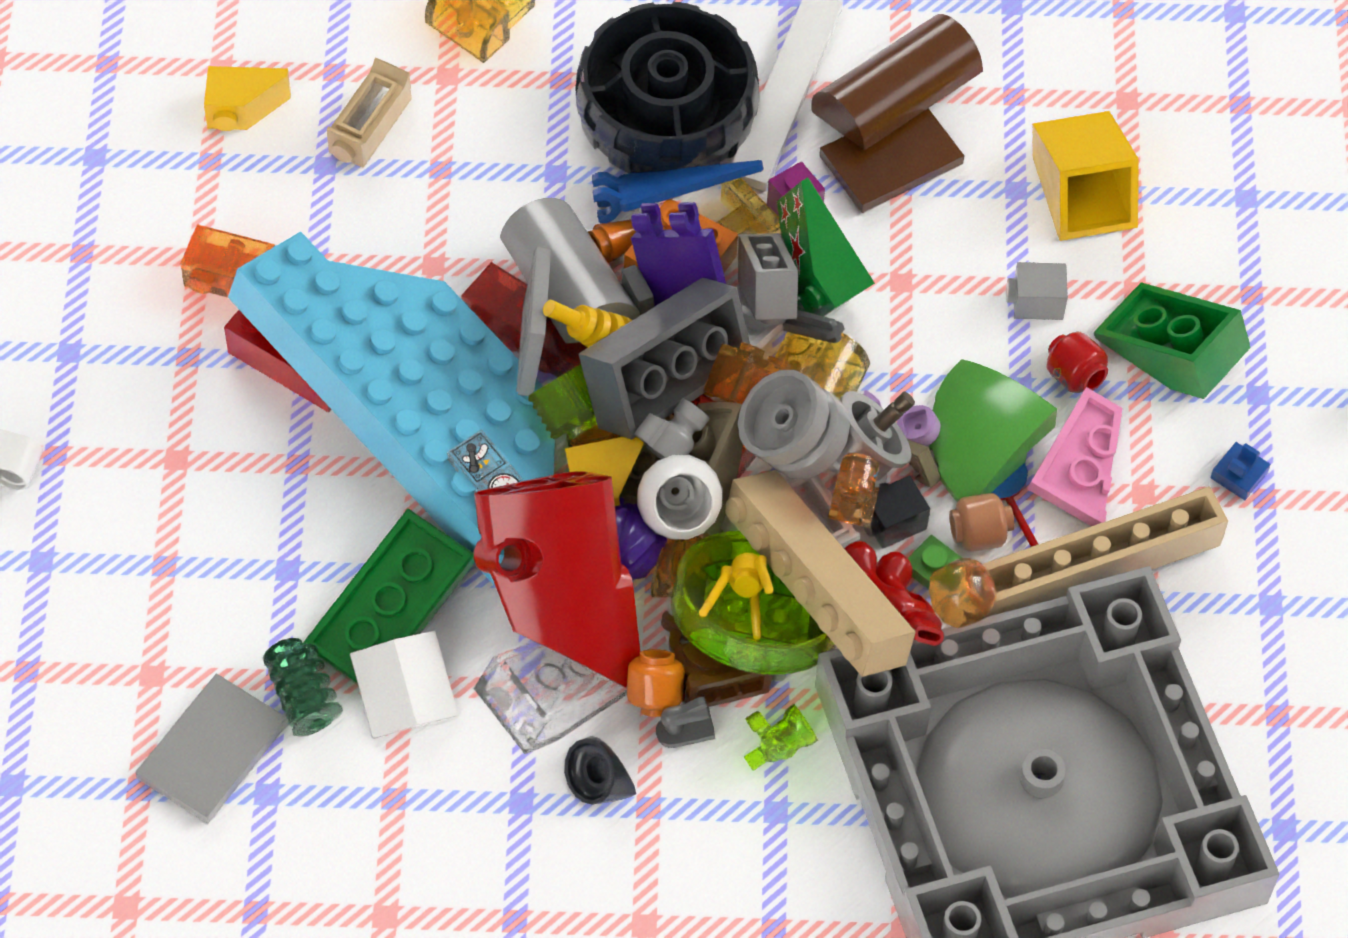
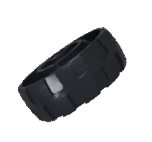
(666, 88)

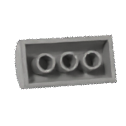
(576, 265)

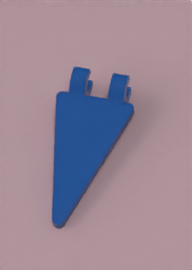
(633, 189)

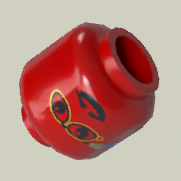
(1077, 362)

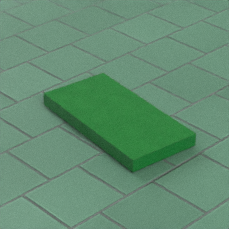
(392, 592)

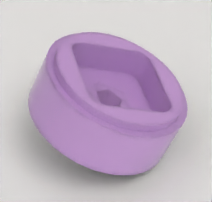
(920, 425)

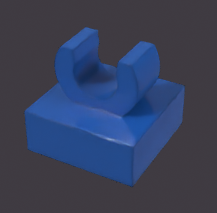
(1240, 470)

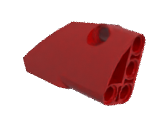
(561, 567)

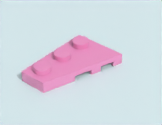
(1081, 460)

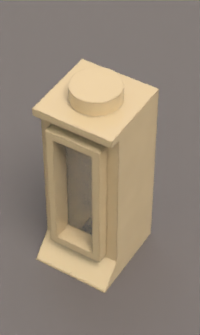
(370, 113)

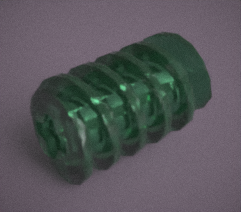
(302, 686)

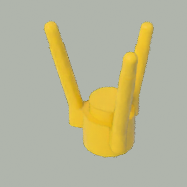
(747, 578)

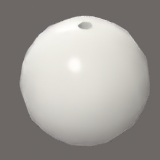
(689, 510)

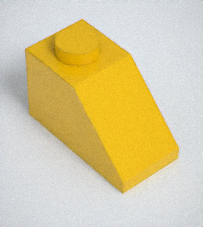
(243, 95)

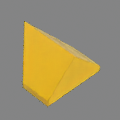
(606, 457)

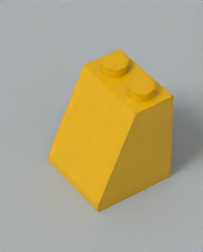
(1087, 174)

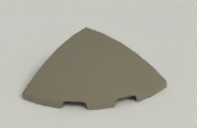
(715, 444)

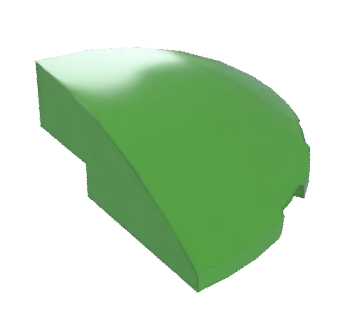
(985, 428)

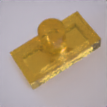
(746, 210)

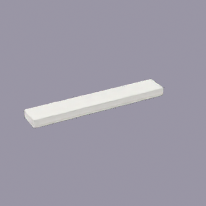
(788, 86)

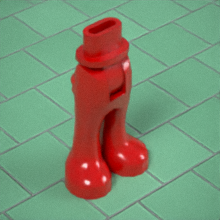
(891, 577)

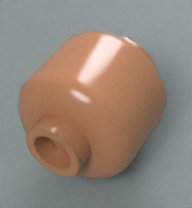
(981, 522)

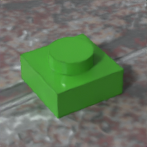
(930, 557)

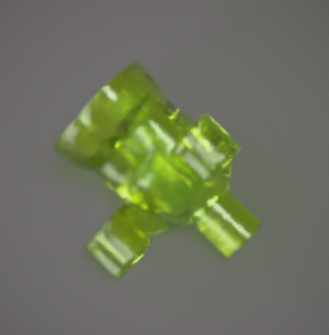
(781, 739)

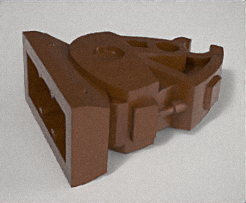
(709, 677)

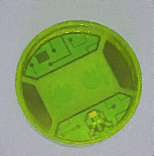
(788, 632)

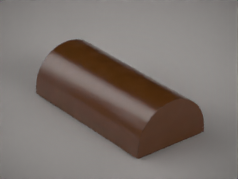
(899, 81)

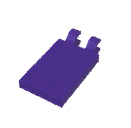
(674, 256)

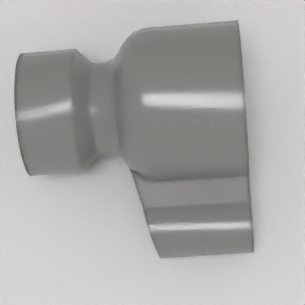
(672, 436)

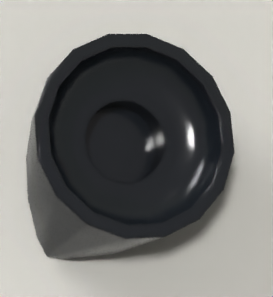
(596, 773)

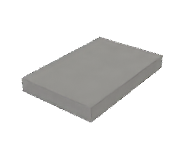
(533, 321)
(211, 748)

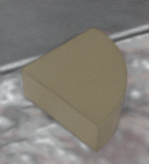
(924, 464)

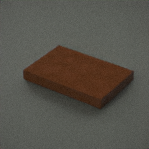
(893, 164)

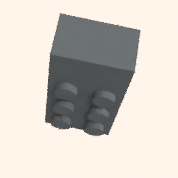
(661, 356)

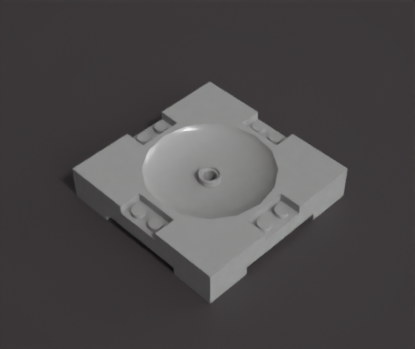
(1096, 696)

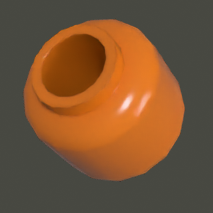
(655, 681)

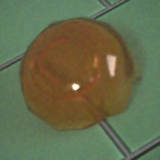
(962, 592)

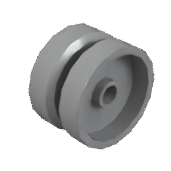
(793, 424)

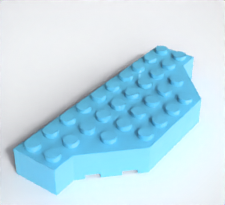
(399, 369)

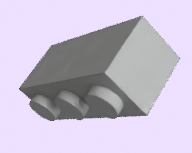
(767, 277)

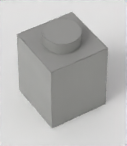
(1038, 291)

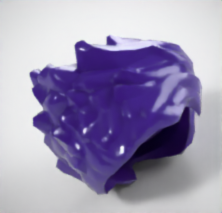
(637, 541)

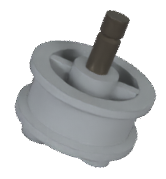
(876, 433)

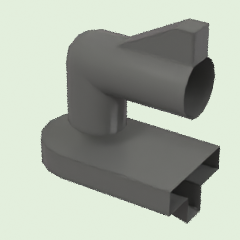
(685, 724)

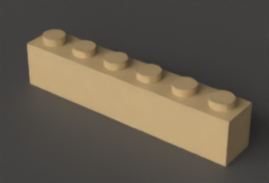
(1117, 546)
(820, 573)

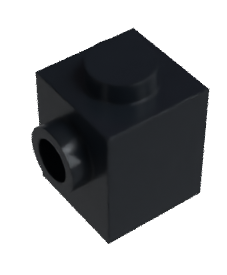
(898, 512)

